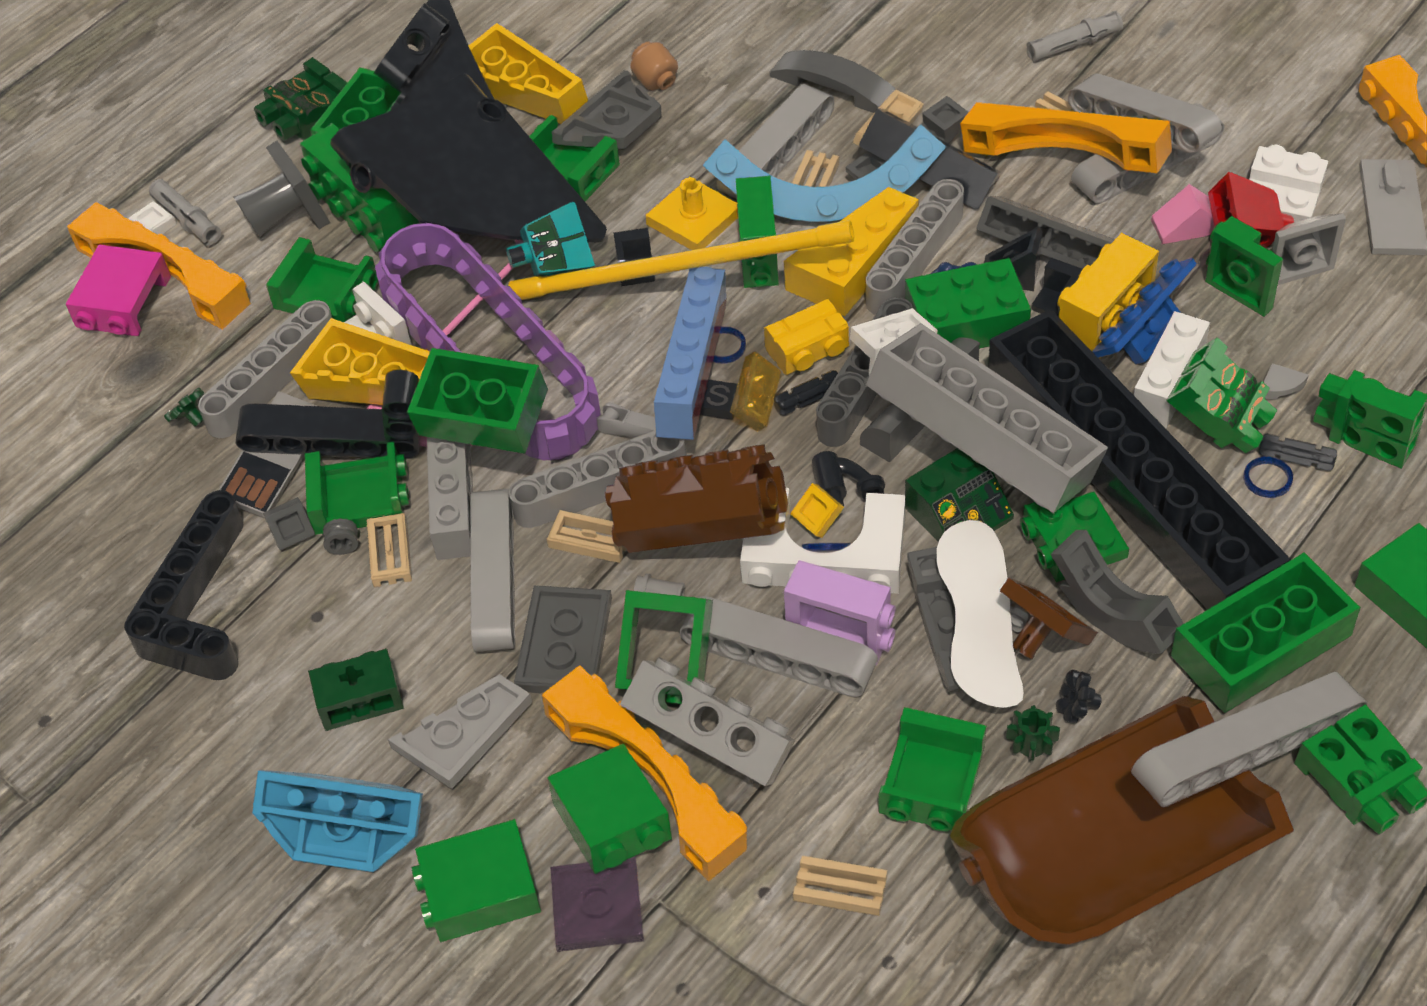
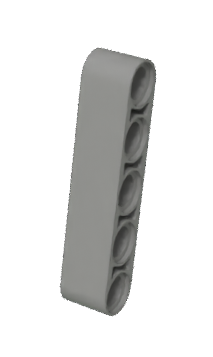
(1189, 124)
(786, 131)
(1105, 179)
(915, 243)
(263, 370)
(584, 480)
(492, 571)
(787, 648)

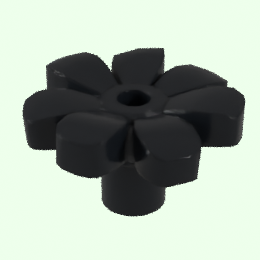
(1077, 696)

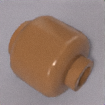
(654, 66)

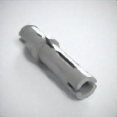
(1086, 32)
(191, 217)

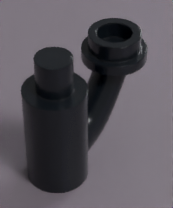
(829, 471)

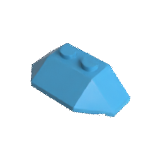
(336, 818)

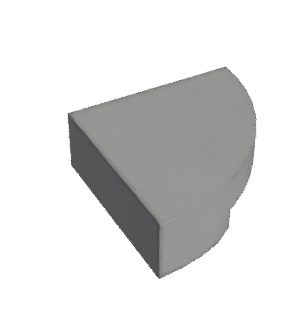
(1284, 381)

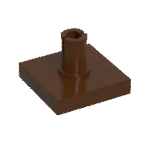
(1045, 616)

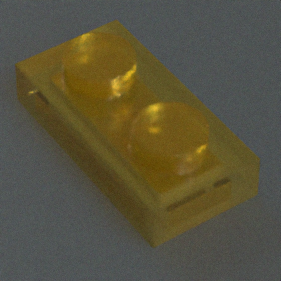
(755, 391)

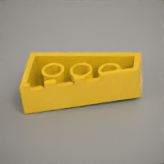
(525, 76)
(841, 269)
(353, 363)

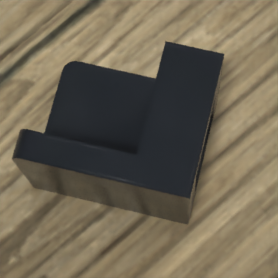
(633, 246)
(1056, 278)

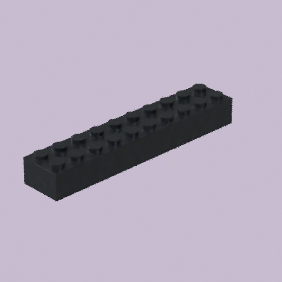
(1145, 469)

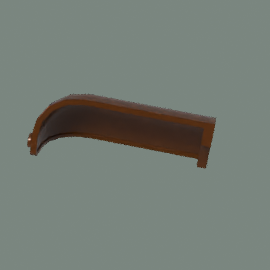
(1091, 845)

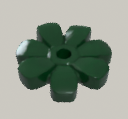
(187, 408)

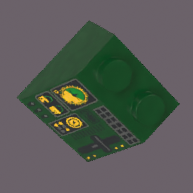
(955, 492)

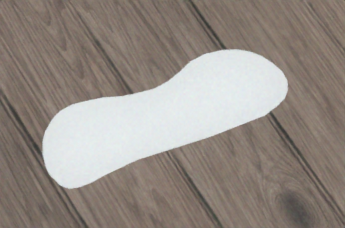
(982, 646)

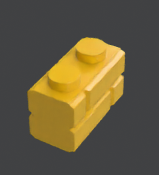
(807, 337)

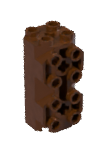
(697, 499)

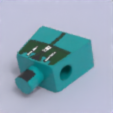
(553, 244)

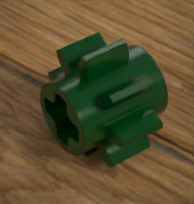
(1032, 732)

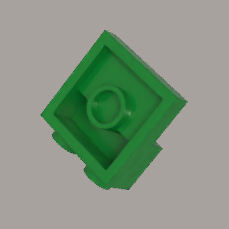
(1243, 266)
(1079, 513)

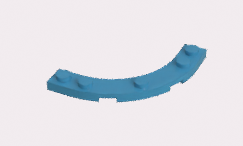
(836, 201)

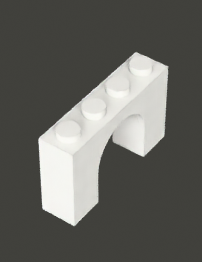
(872, 556)

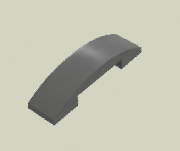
(836, 73)
(940, 120)
(935, 608)

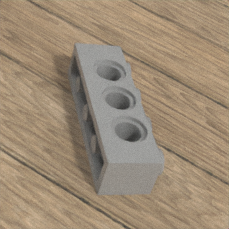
(449, 497)
(647, 699)

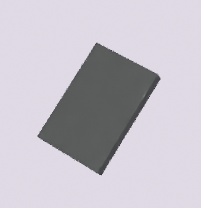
(560, 633)

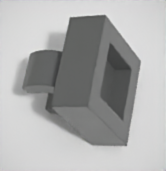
(288, 523)

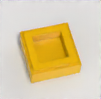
(817, 510)

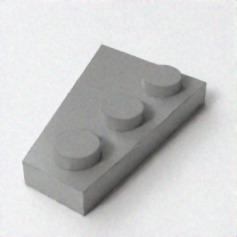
(461, 735)

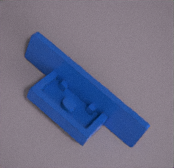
(1147, 318)

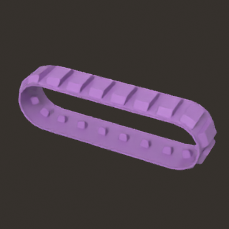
(437, 245)

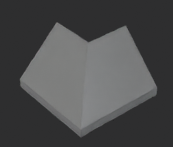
(1309, 246)

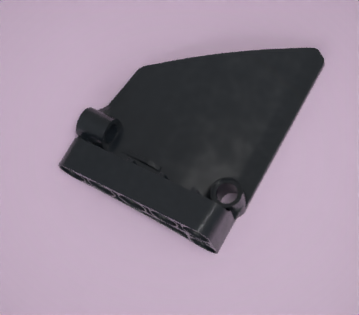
(459, 164)

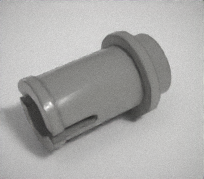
(652, 585)

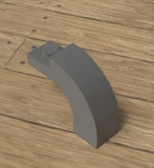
(1109, 604)

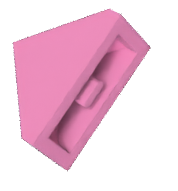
(1184, 217)

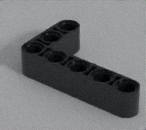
(334, 429)
(159, 619)

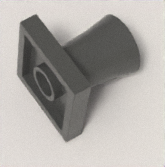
(280, 196)

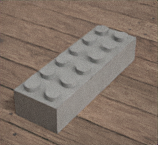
(986, 417)

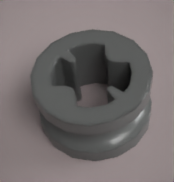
(340, 536)

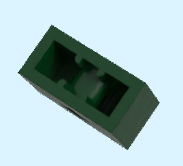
(355, 689)

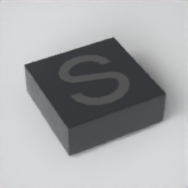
(718, 399)

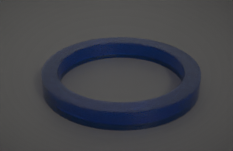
(728, 359)
(1266, 493)
(825, 546)

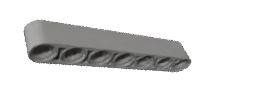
(1244, 739)

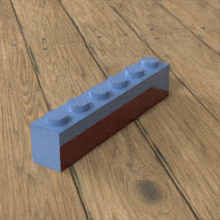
(690, 354)

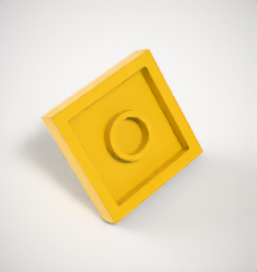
(693, 214)

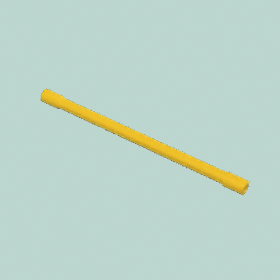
(821, 236)

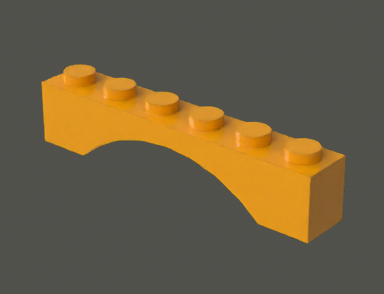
(1393, 94)
(1127, 141)
(213, 291)
(590, 715)

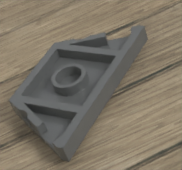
(616, 111)

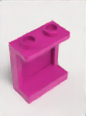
(116, 289)

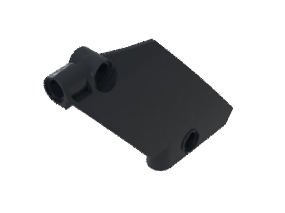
(439, 58)

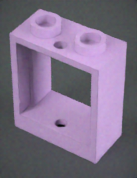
(843, 594)

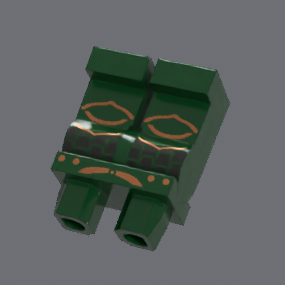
(299, 101)

